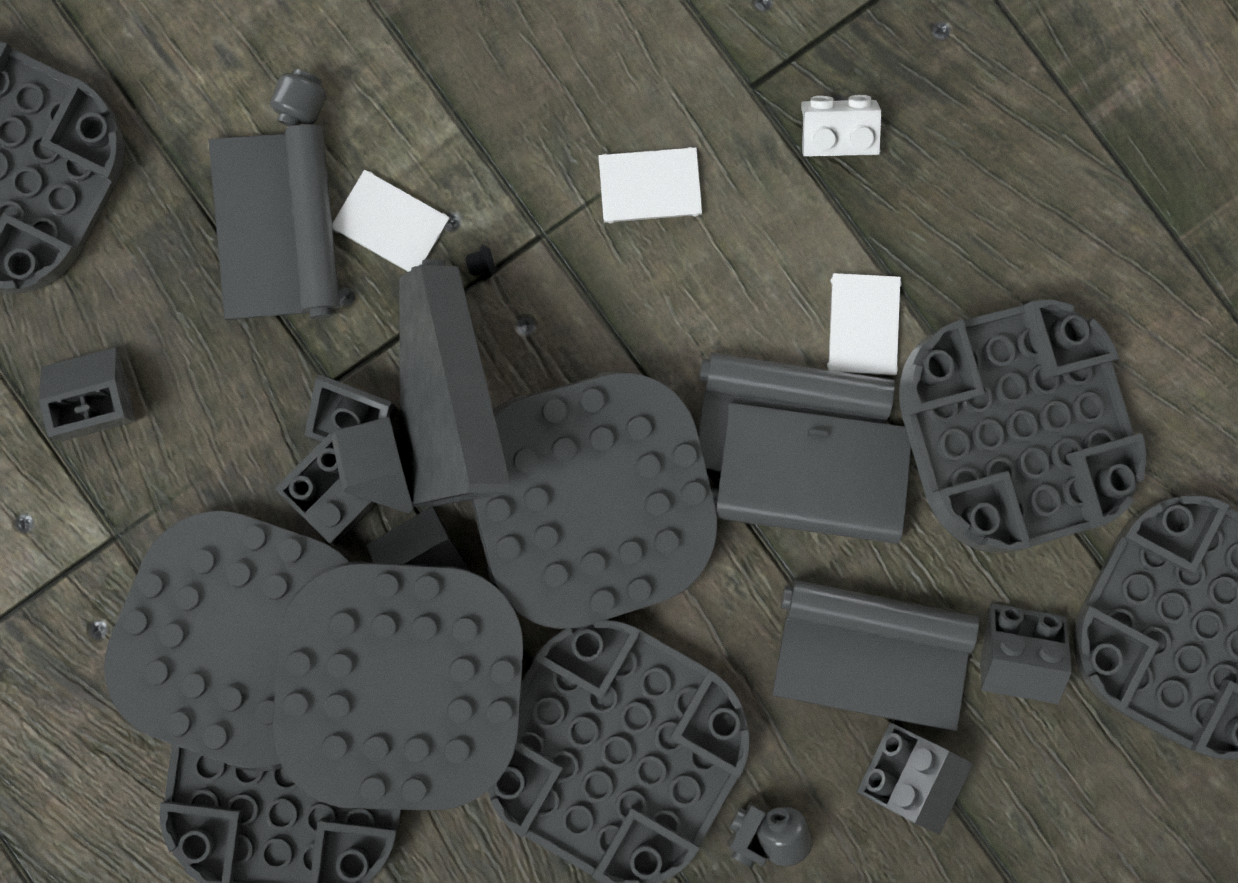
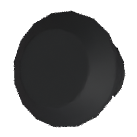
(481, 262)

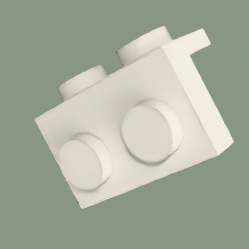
(841, 126)

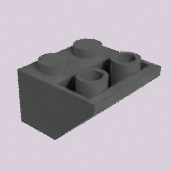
(84, 395)
(318, 495)
(1025, 654)
(914, 778)

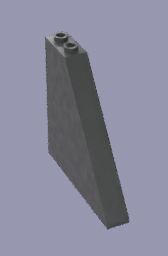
(445, 407)

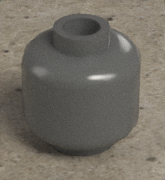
(297, 98)
(785, 836)

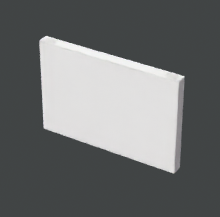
(650, 185)
(390, 222)
(864, 324)

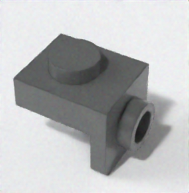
(745, 824)

